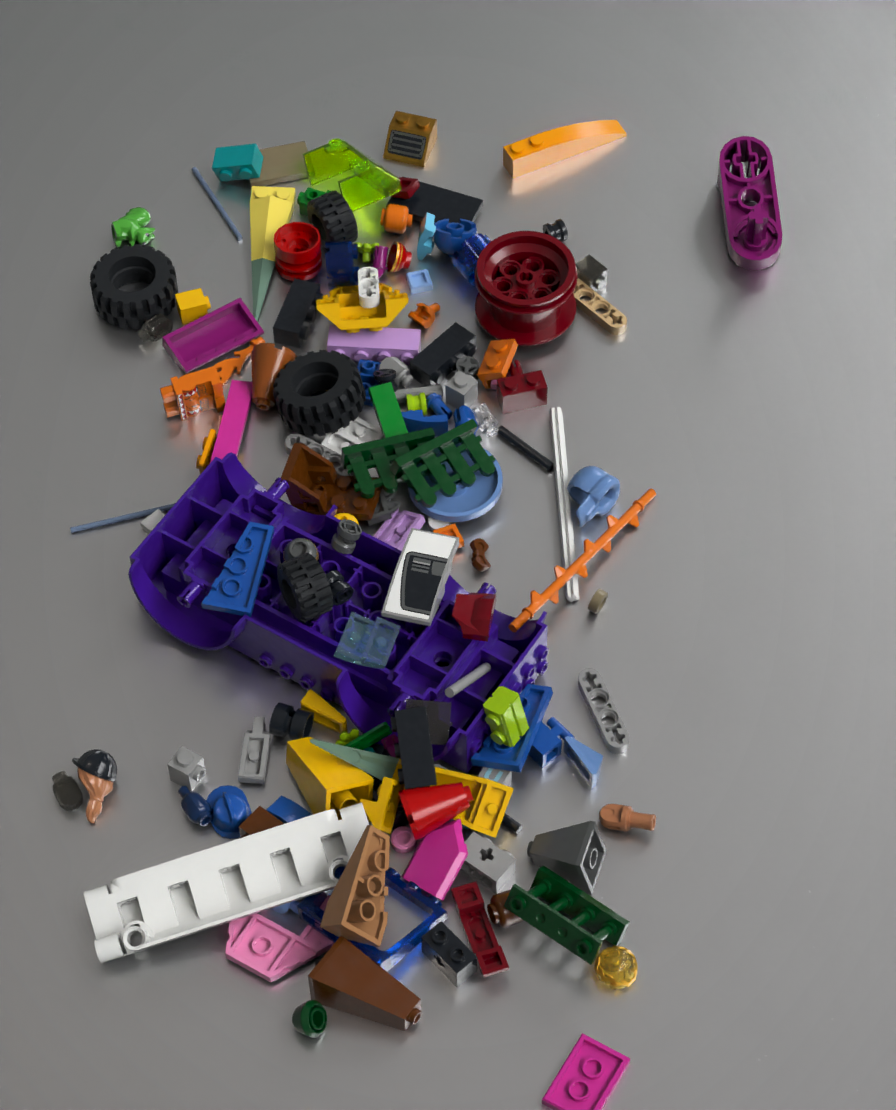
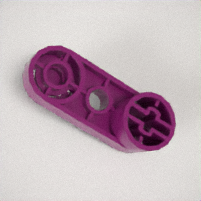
(757, 225)

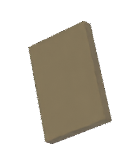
(282, 164)

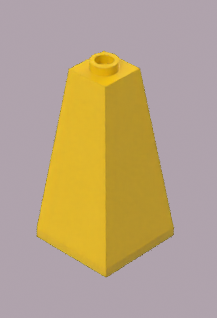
(325, 778)

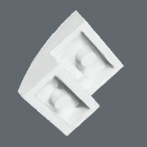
(356, 433)

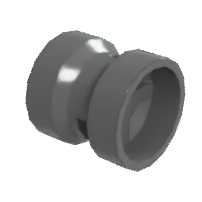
(346, 535)

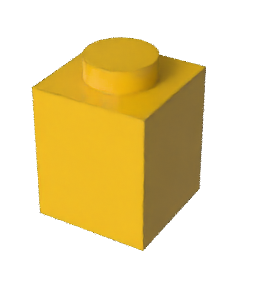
(192, 305)

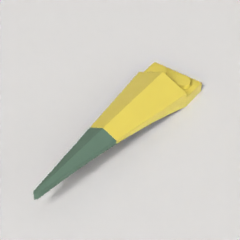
(268, 211)

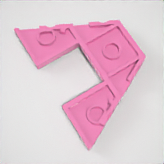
(270, 948)

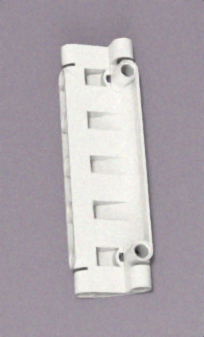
(223, 882)

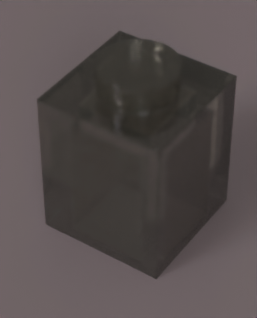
(592, 273)

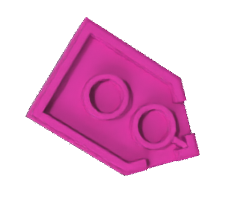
(438, 859)

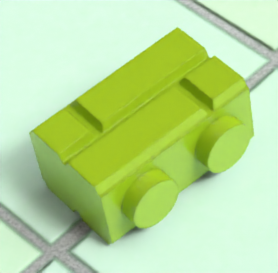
(505, 716)

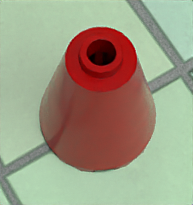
(434, 806)

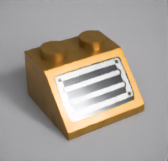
(410, 138)

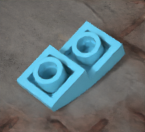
(426, 233)

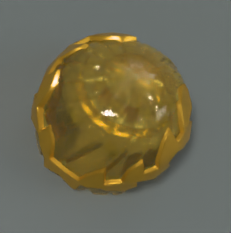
(616, 967)

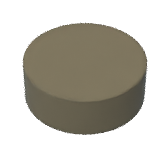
(598, 601)

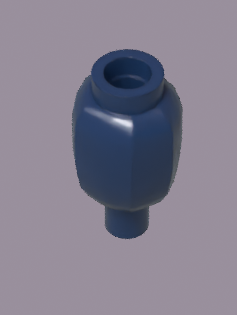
(195, 807)

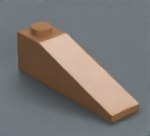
(359, 896)

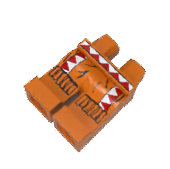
(193, 394)

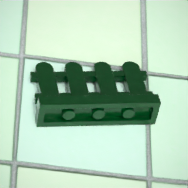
(446, 446)
(380, 455)

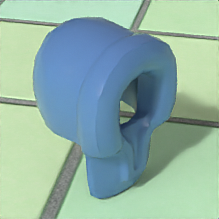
(594, 492)

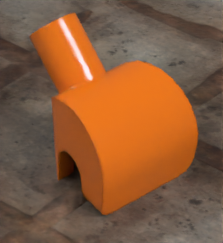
(424, 314)

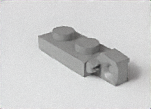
(254, 753)

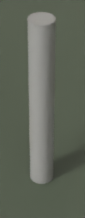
(467, 680)

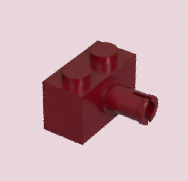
(521, 390)

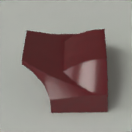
(474, 614)

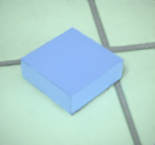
(419, 281)

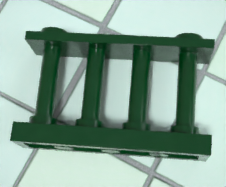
(575, 903)

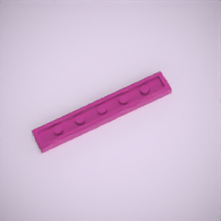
(233, 419)

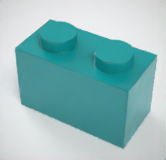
(237, 162)

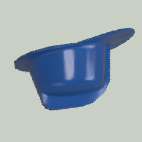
(228, 810)

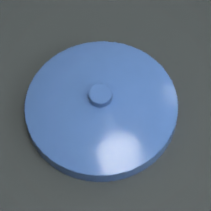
(467, 501)

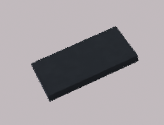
(441, 203)

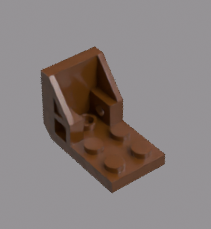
(317, 486)

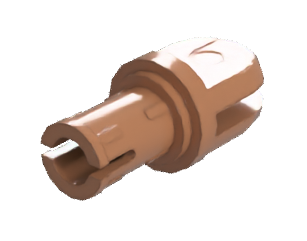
(624, 818)

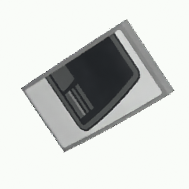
(420, 577)

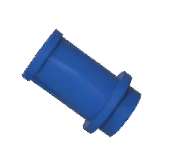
(435, 403)

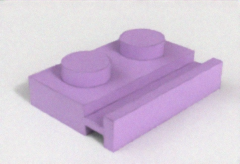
(396, 530)

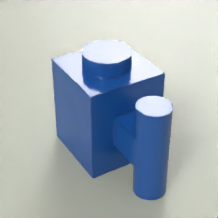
(548, 742)

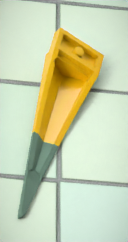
(489, 796)

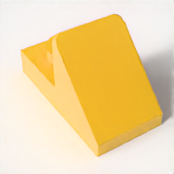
(384, 810)

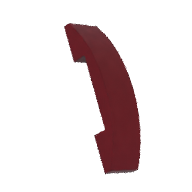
(478, 929)

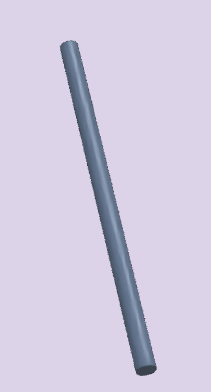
(217, 204)
(119, 519)

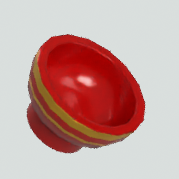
(398, 258)

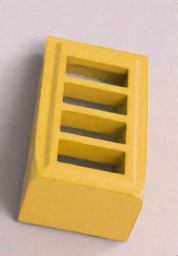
(323, 712)

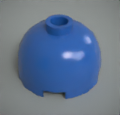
(450, 236)

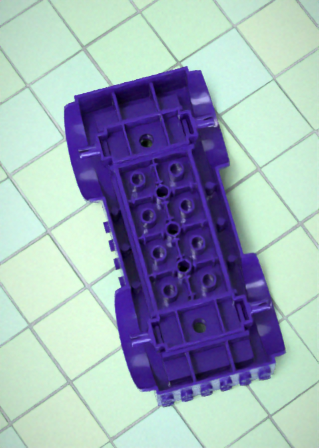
(200, 532)

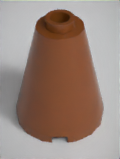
(266, 365)

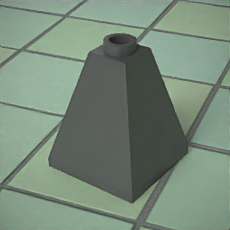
(571, 853)

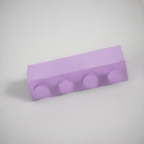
(376, 345)

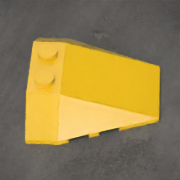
(345, 312)

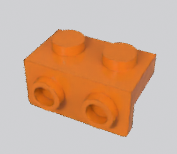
(496, 361)

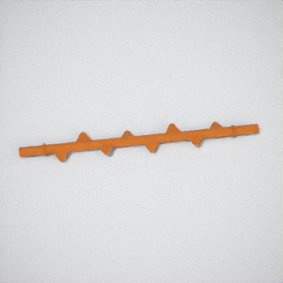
(579, 565)

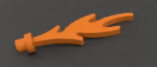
(227, 366)

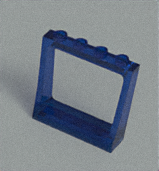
(310, 912)

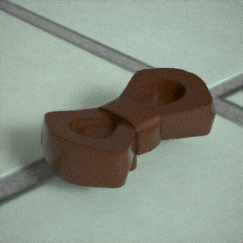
(479, 561)

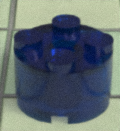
(468, 256)
(341, 263)

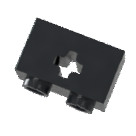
(449, 954)

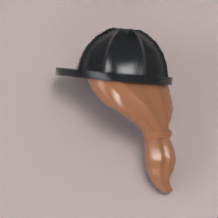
(96, 772)

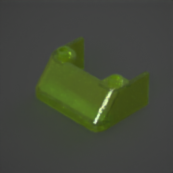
(367, 186)

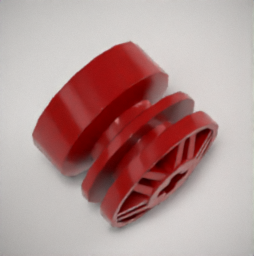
(298, 251)

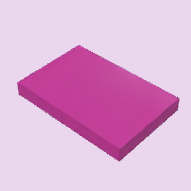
(586, 1077)

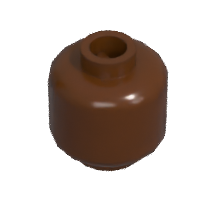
(499, 914)

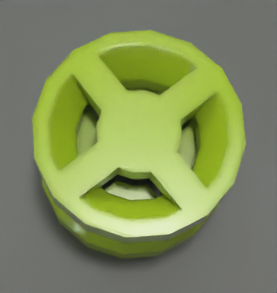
(416, 402)

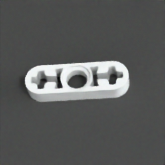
(368, 287)

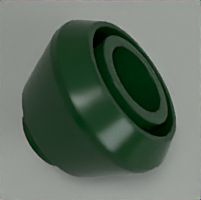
(310, 1018)

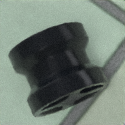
(556, 230)
(385, 376)

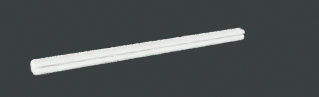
(563, 500)

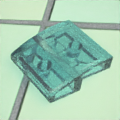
(367, 641)

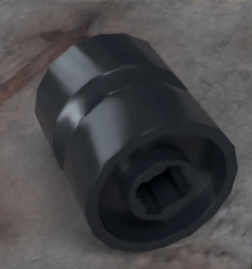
(290, 722)

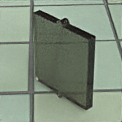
(438, 718)

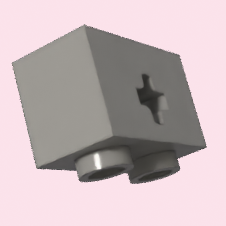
(488, 863)

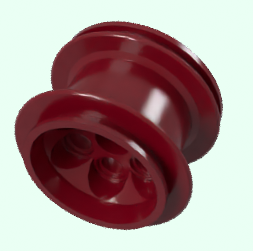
(526, 287)

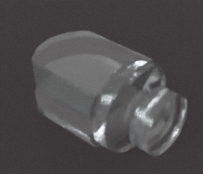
(488, 424)

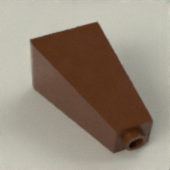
(359, 986)

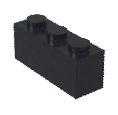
(297, 313)
(441, 355)
(414, 748)

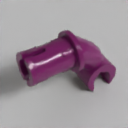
(380, 259)

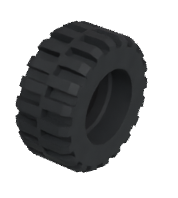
(129, 266)
(325, 411)

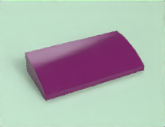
(211, 336)

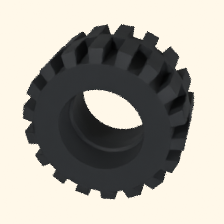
(332, 218)
(305, 587)

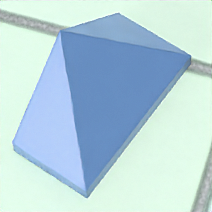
(584, 758)

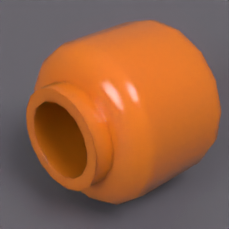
(396, 218)

